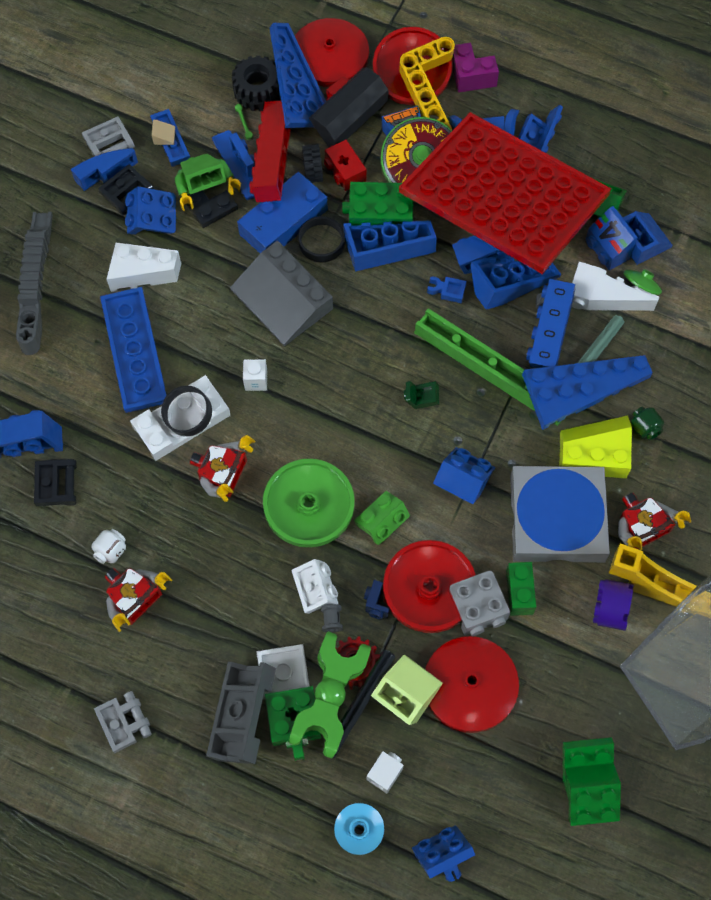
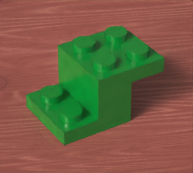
(591, 781)

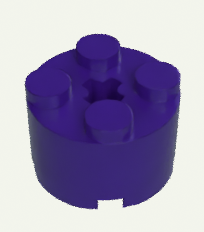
(614, 604)

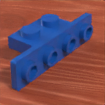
(539, 133)
(235, 154)

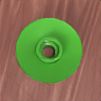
(643, 280)

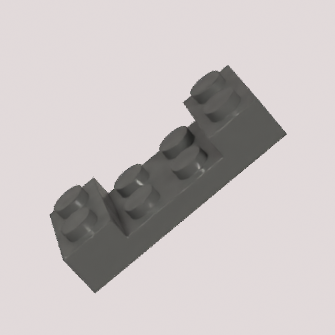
(239, 712)

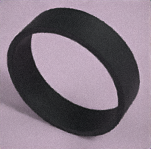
(321, 220)
(171, 396)

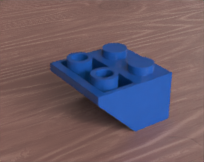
(650, 238)
(464, 475)

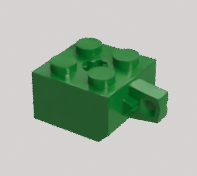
(279, 708)

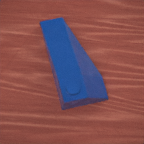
(503, 281)

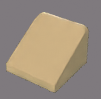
(163, 133)

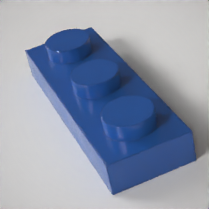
(178, 152)

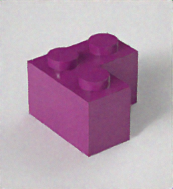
(473, 72)

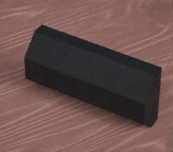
(350, 107)

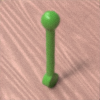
(248, 135)

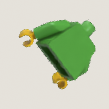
(202, 173)

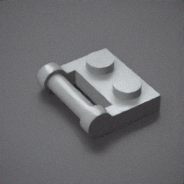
(106, 134)

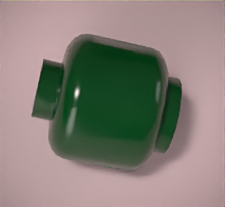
(647, 423)

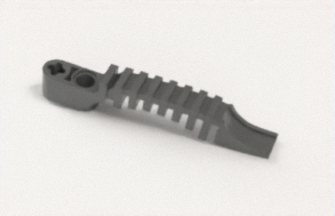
(36, 249)

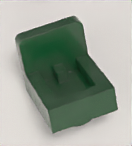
(422, 395)

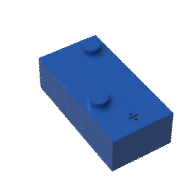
(283, 218)

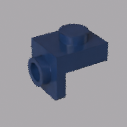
(372, 596)

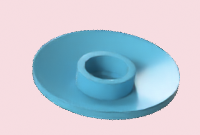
(361, 815)

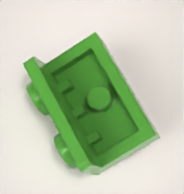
(382, 517)

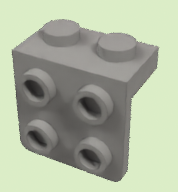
(480, 603)

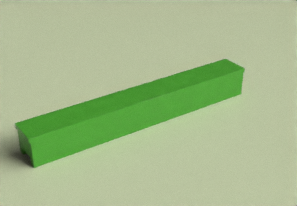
(474, 355)

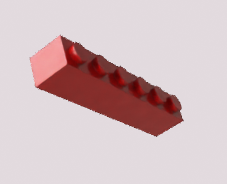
(270, 154)

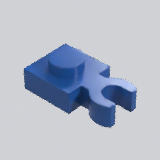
(450, 290)

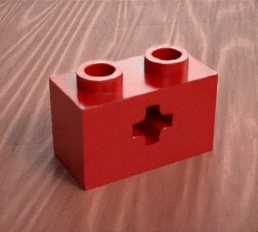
(345, 164)

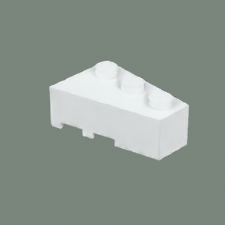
(142, 265)

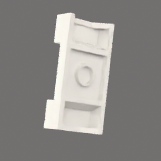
(183, 414)

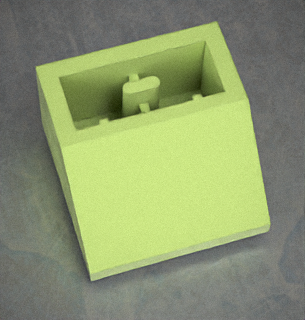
(407, 690)

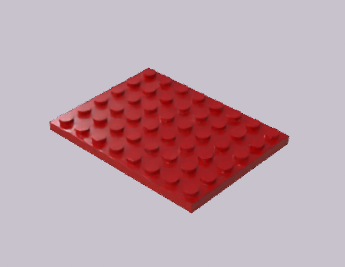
(505, 192)

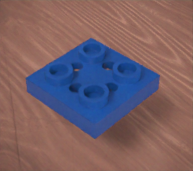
(444, 853)

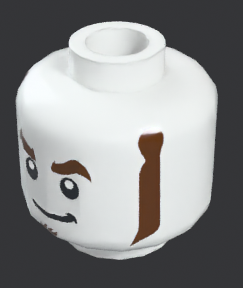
(108, 546)

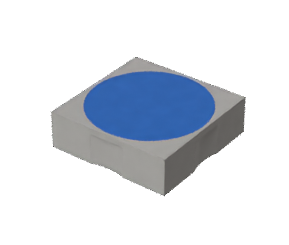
(559, 514)

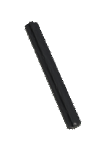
(364, 694)

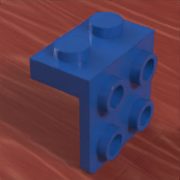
(150, 211)

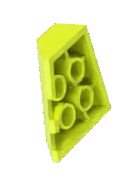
(599, 445)

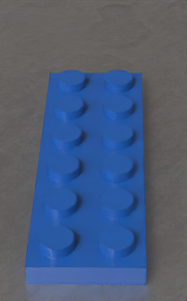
(133, 349)

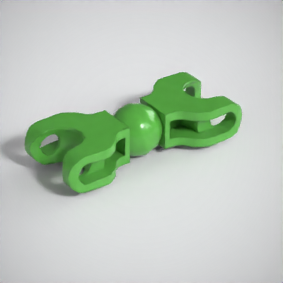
(329, 695)

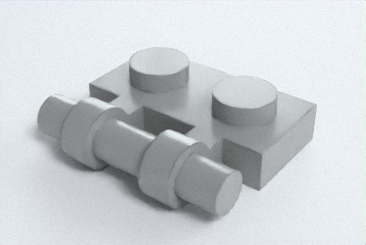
(116, 725)

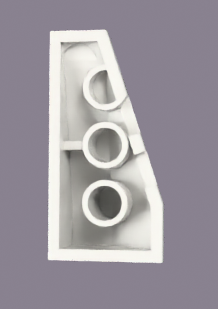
(602, 292)

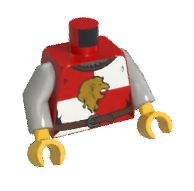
(222, 466)
(647, 521)
(132, 594)

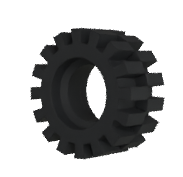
(312, 163)

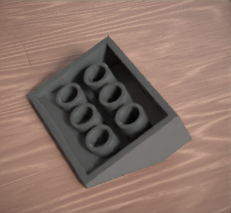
(282, 293)

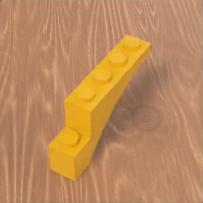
(649, 577)

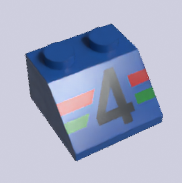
(611, 239)

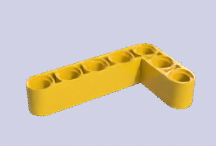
(417, 72)

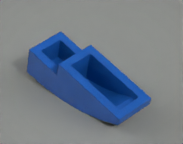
(102, 167)

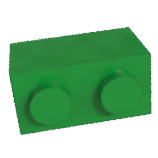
(521, 588)

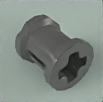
(331, 618)

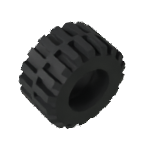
(252, 71)

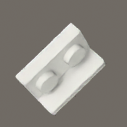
(314, 585)

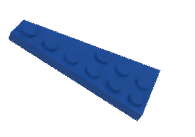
(296, 81)
(575, 387)

